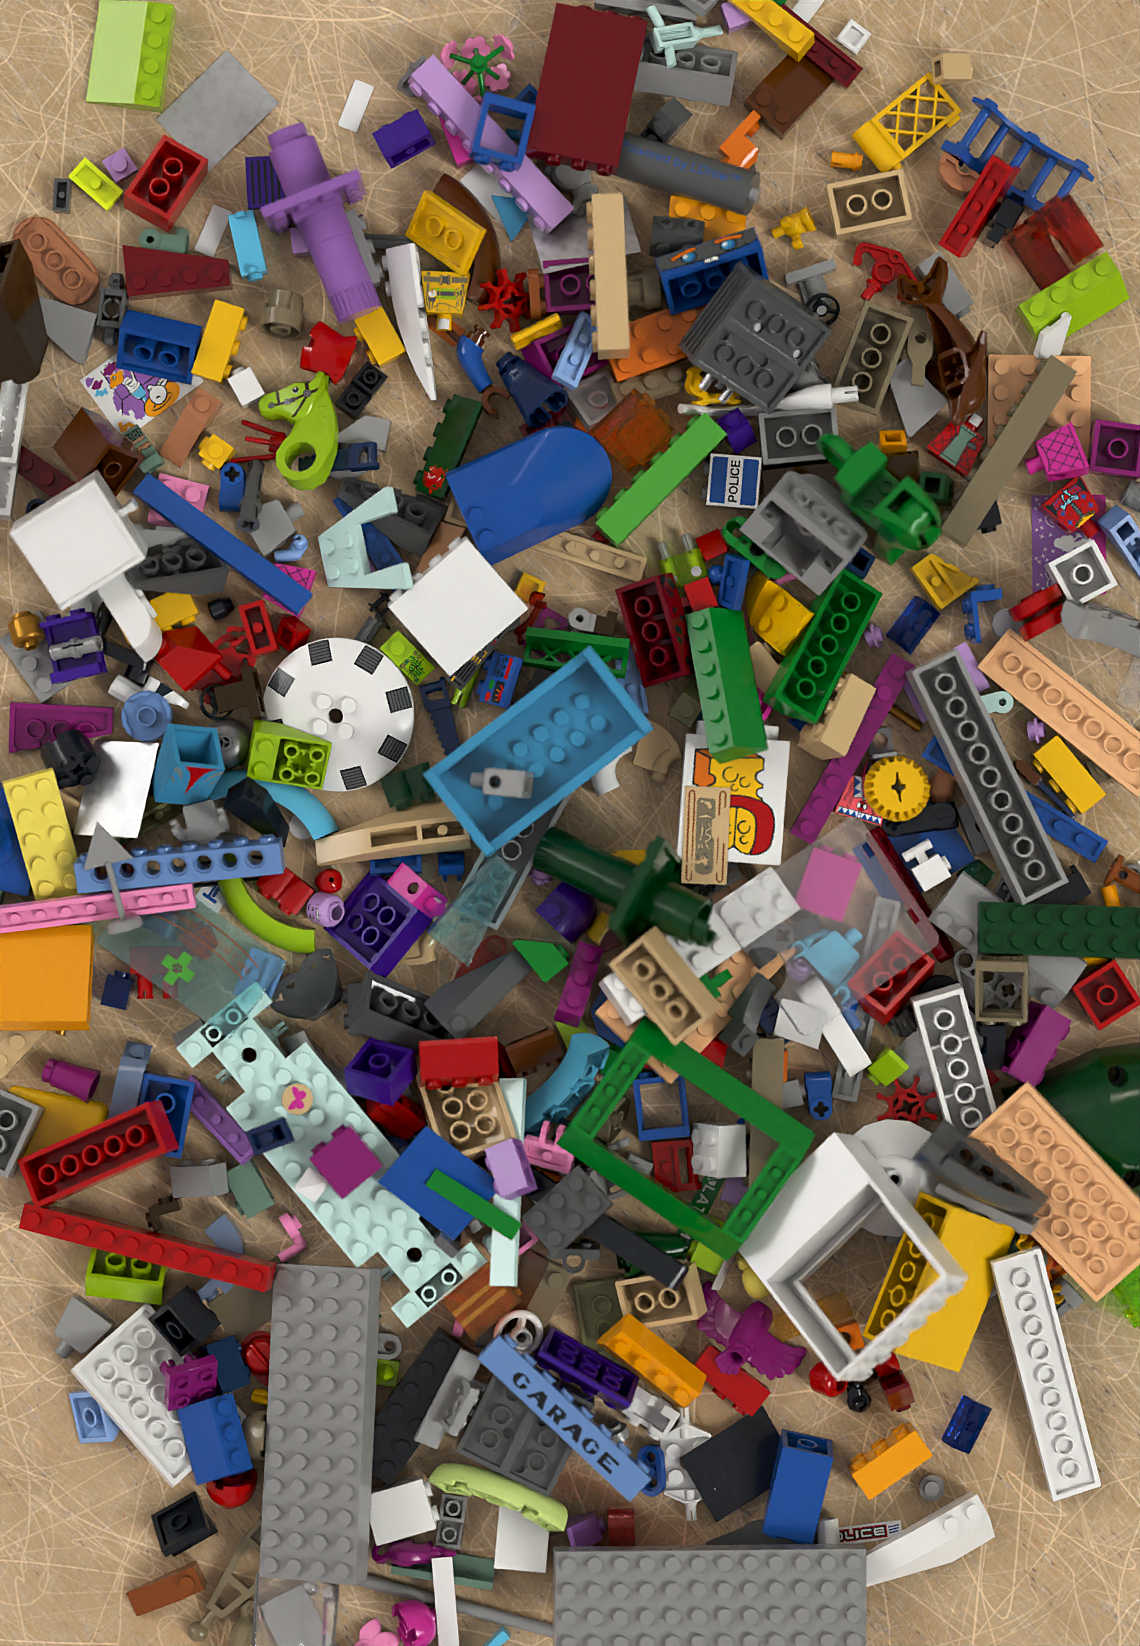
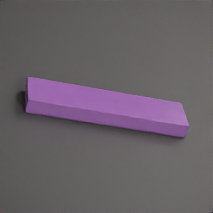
(220, 1123)

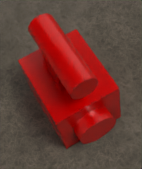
(698, 595)

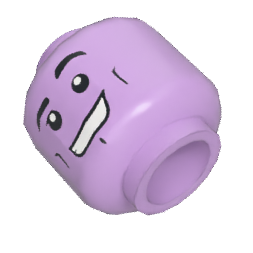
(325, 909)

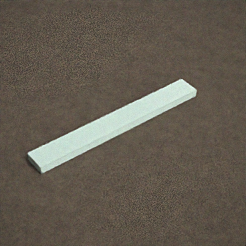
(503, 1250)

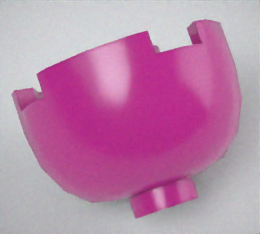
(415, 1622)

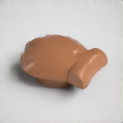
(942, 787)

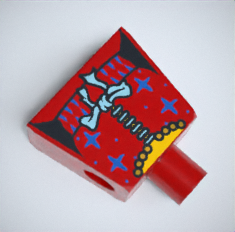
(1072, 508)

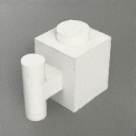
(929, 870)

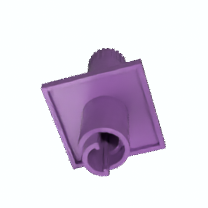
(318, 210)

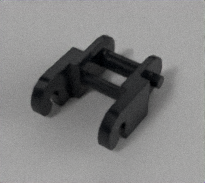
(379, 615)

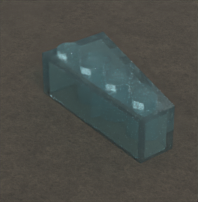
(473, 909)

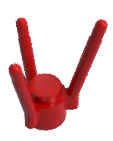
(274, 443)

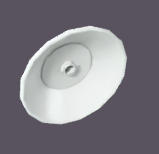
(893, 1146)

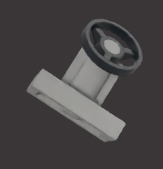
(814, 288)

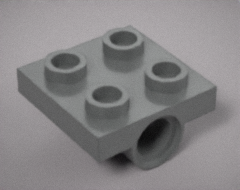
(585, 1249)

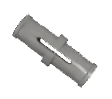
(76, 647)

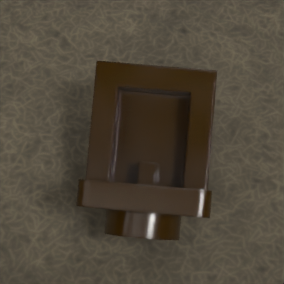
(165, 1206)

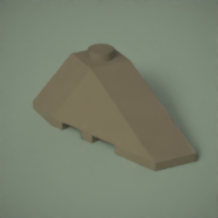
(542, 1287)

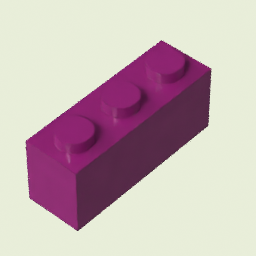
(578, 984)

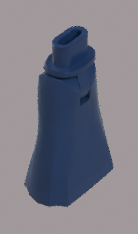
(530, 389)

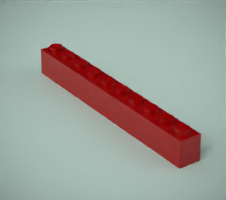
(149, 1246)

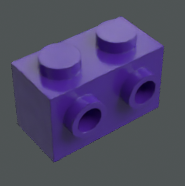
(403, 138)

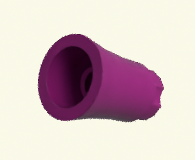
(71, 1078)

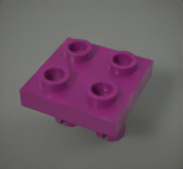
(189, 1381)

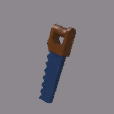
(1035, 780)

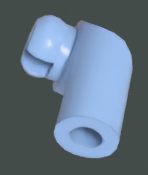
(294, 551)

